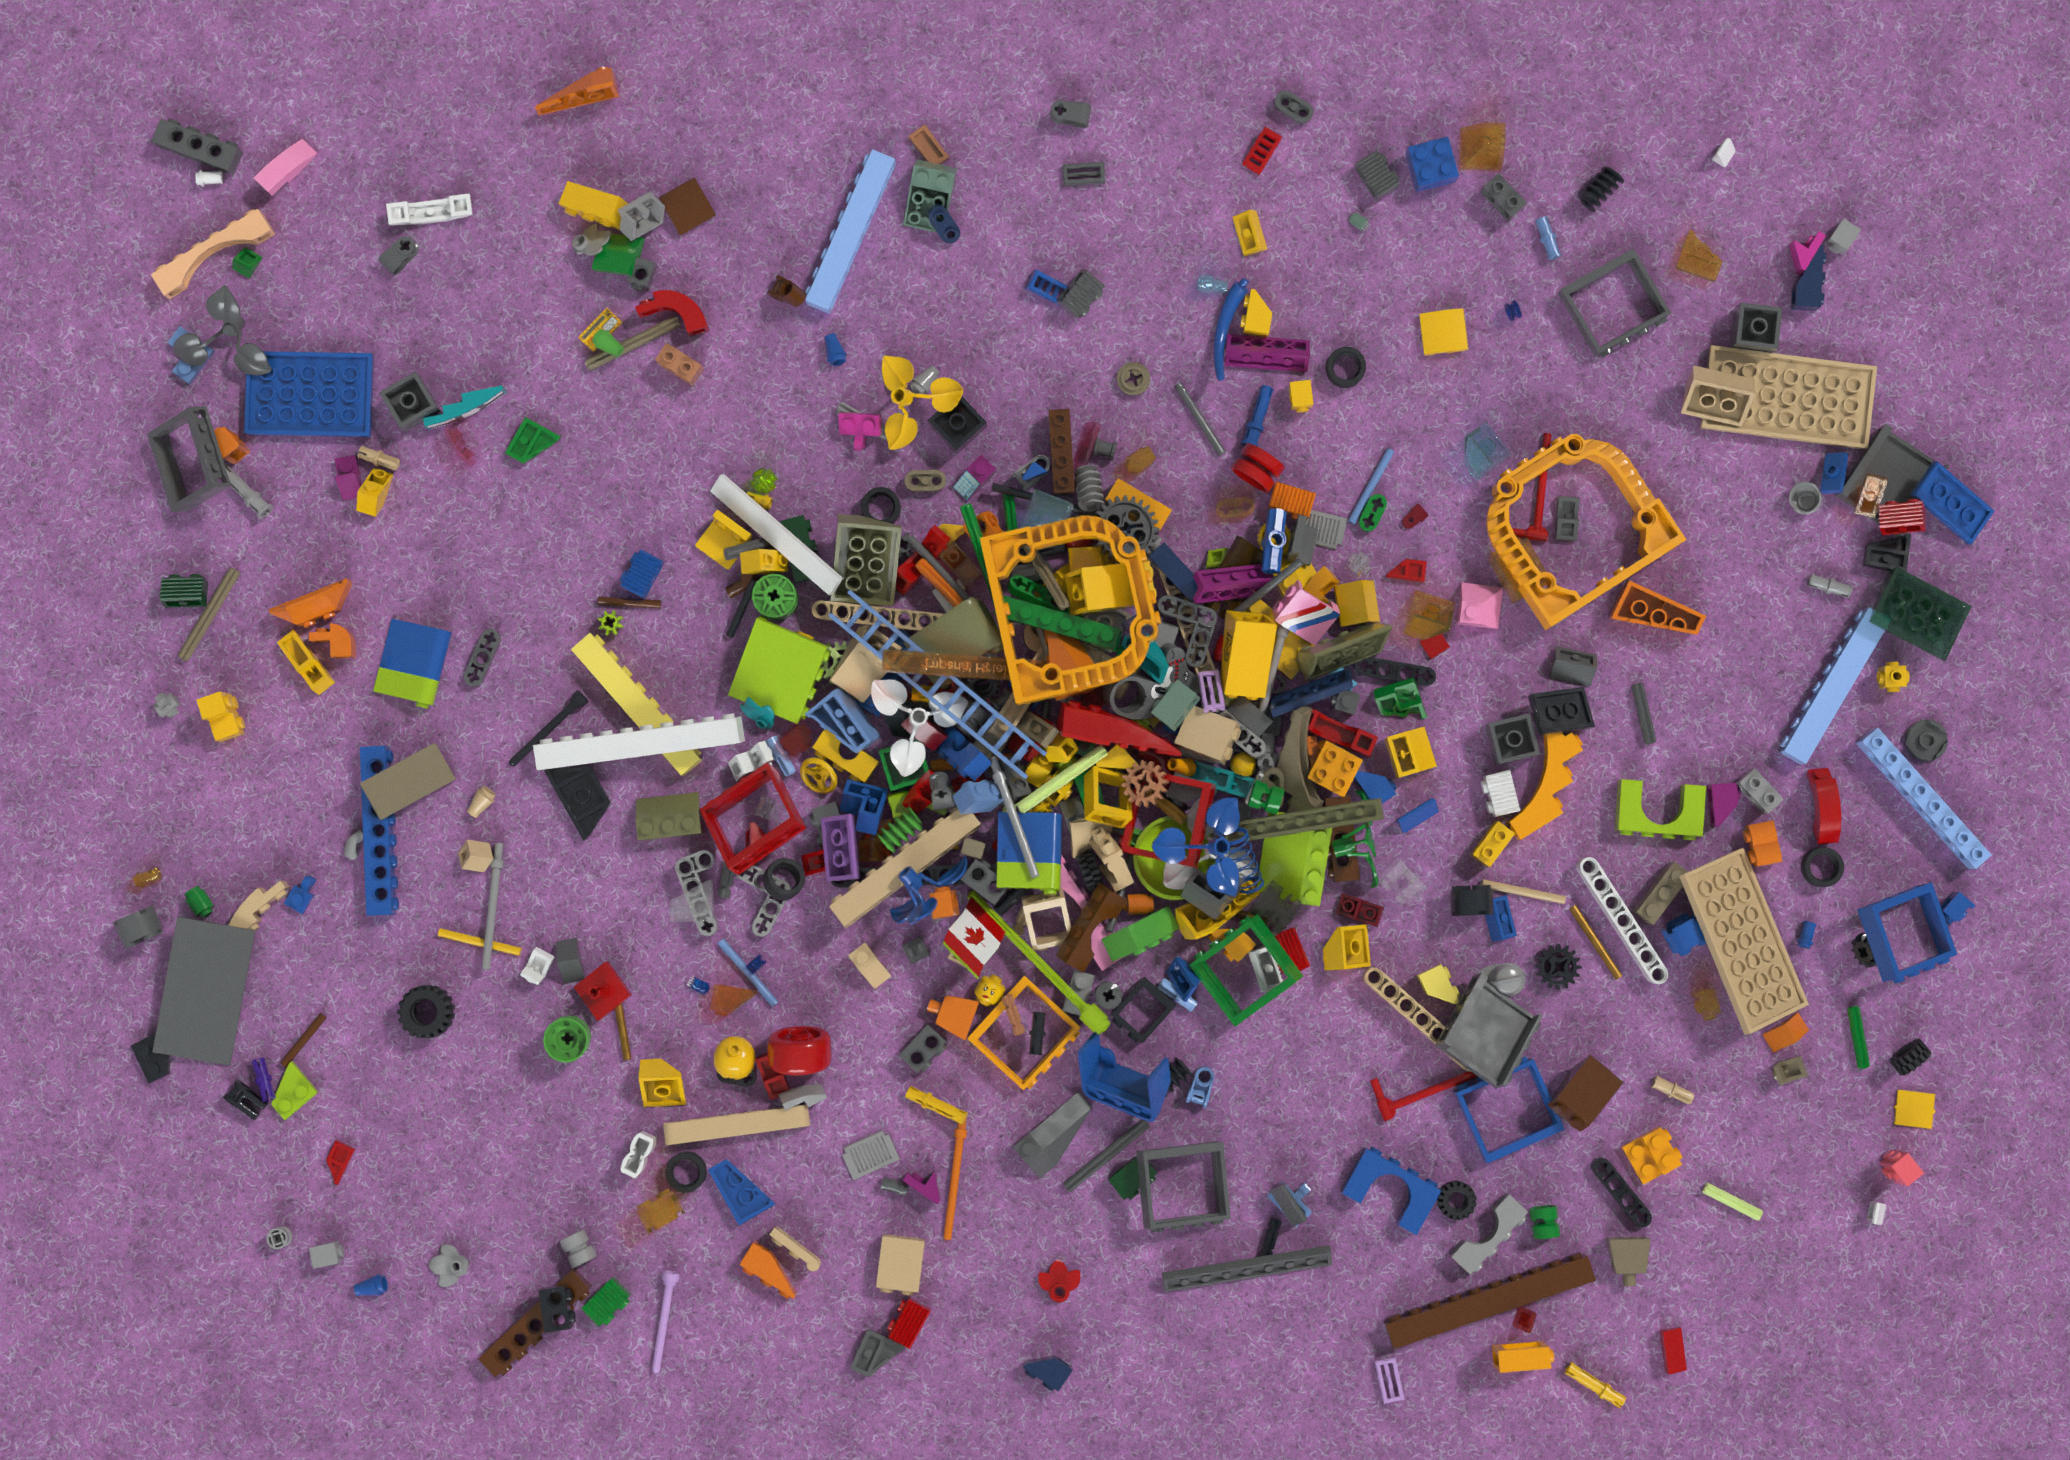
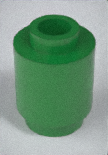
(199, 902)

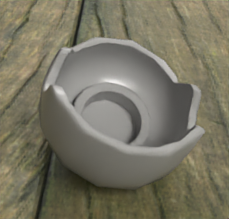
(1805, 498)

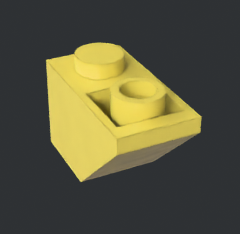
(1436, 984)

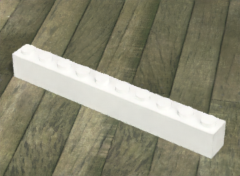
(639, 743)

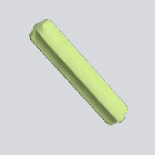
(1732, 1201)

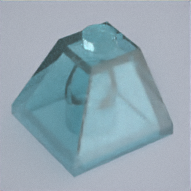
(1483, 451)

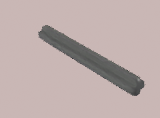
(1106, 1155)

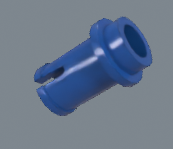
(1806, 935)

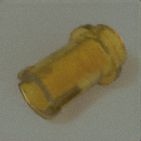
(147, 877)

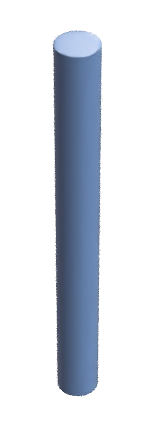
(1370, 486)
(747, 972)

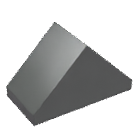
(569, 960)

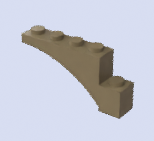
(1295, 764)

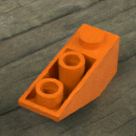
(765, 1265)

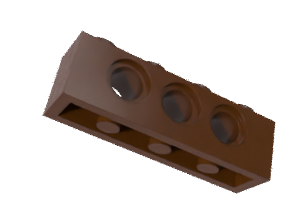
(1061, 452)
(1351, 869)

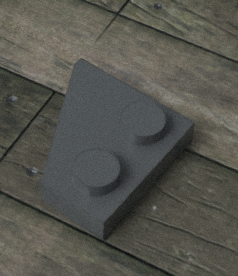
(874, 1353)

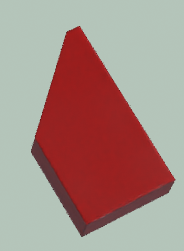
(1409, 570)
(339, 1159)

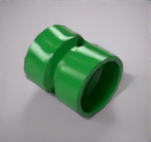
(1272, 800)
(1544, 1222)

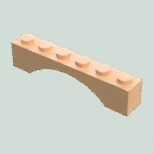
(177, 274)

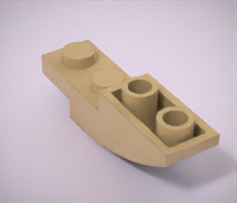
(256, 903)

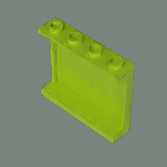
(779, 670)

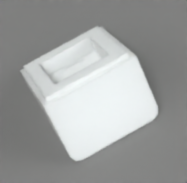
(1724, 153)
(1876, 1212)

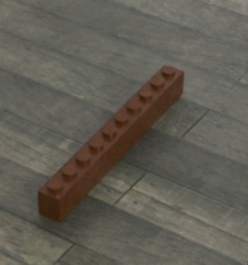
(1489, 1301)

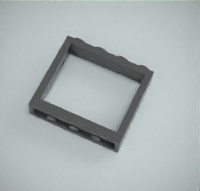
(1646, 282)
(208, 454)
(1220, 1186)

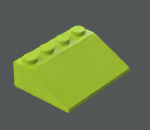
(1296, 864)

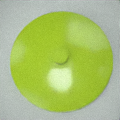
(1151, 871)

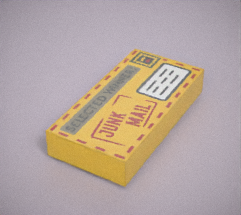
(604, 321)

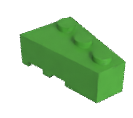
(1141, 934)

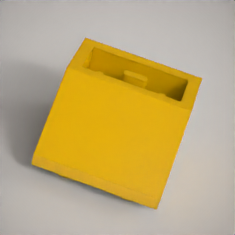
(1410, 752)

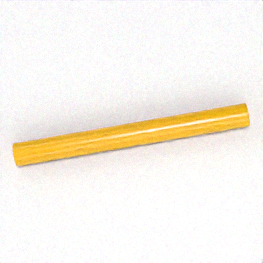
(478, 941)

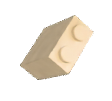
(1208, 735)
(900, 1264)

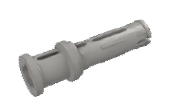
(252, 498)

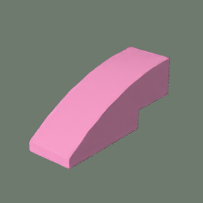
(285, 166)

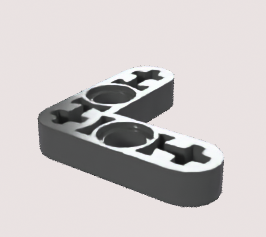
(1200, 626)

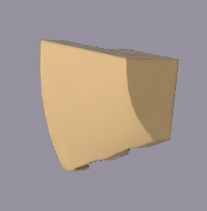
(1081, 835)

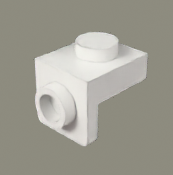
(537, 966)

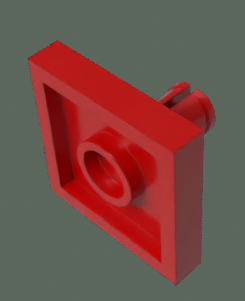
(602, 991)

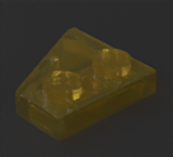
(1698, 259)

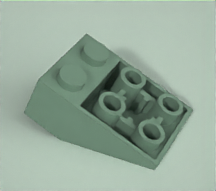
(929, 186)

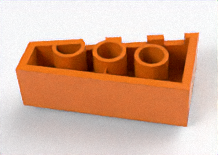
(1652, 609)

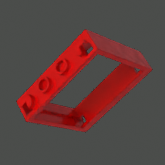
(1199, 829)
(767, 843)

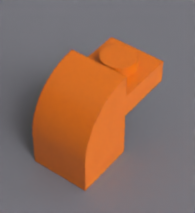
(341, 640)

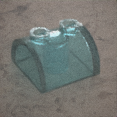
(1045, 509)

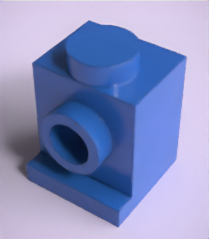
(1955, 907)

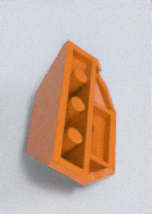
(314, 605)

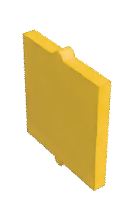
(1914, 1109)

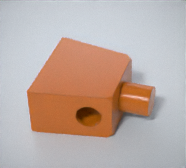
(954, 1014)

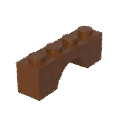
(1101, 906)

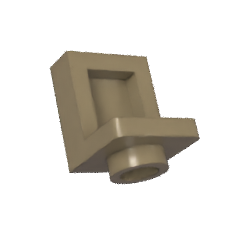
(1789, 1070)

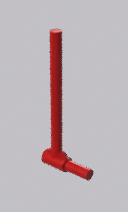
(1536, 531)
(1388, 1108)

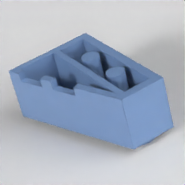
(845, 719)

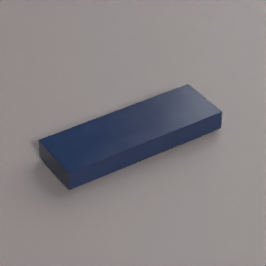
(1175, 570)

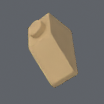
(869, 965)

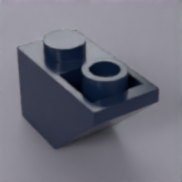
(1050, 1370)

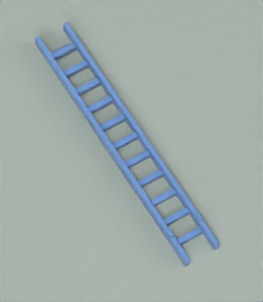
(1019, 754)

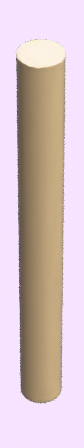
(1525, 892)

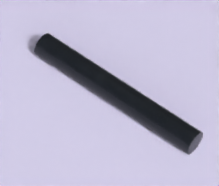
(741, 609)

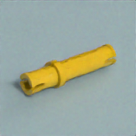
(928, 1101)
(1602, 1389)

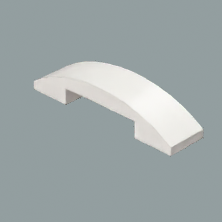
(429, 211)

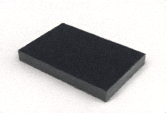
(1561, 711)

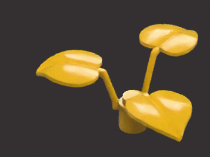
(896, 373)

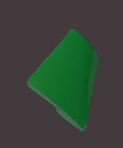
(1400, 699)

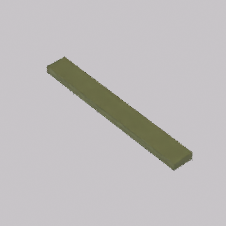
(1310, 820)

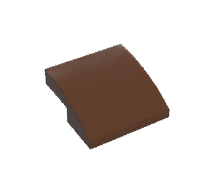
(687, 206)

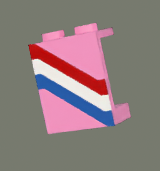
(1304, 613)

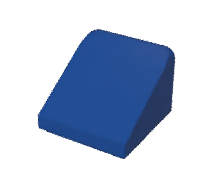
(1033, 472)

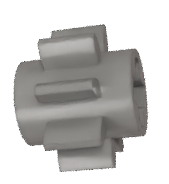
(166, 705)

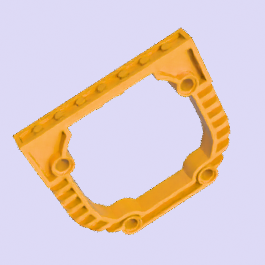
(1003, 554)
(1555, 602)

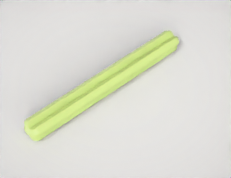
(1062, 779)

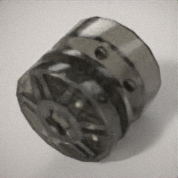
(1274, 908)

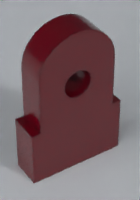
(1418, 515)

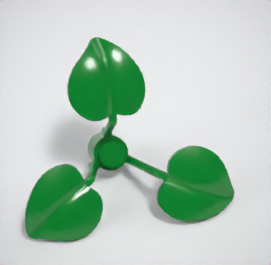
(1345, 846)

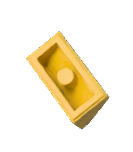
(1249, 232)

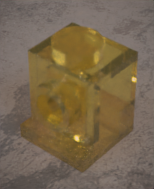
(1706, 1003)

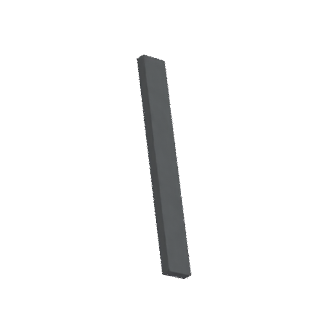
(1247, 1268)

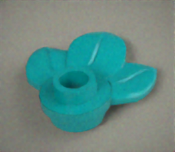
(762, 715)

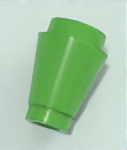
(605, 341)

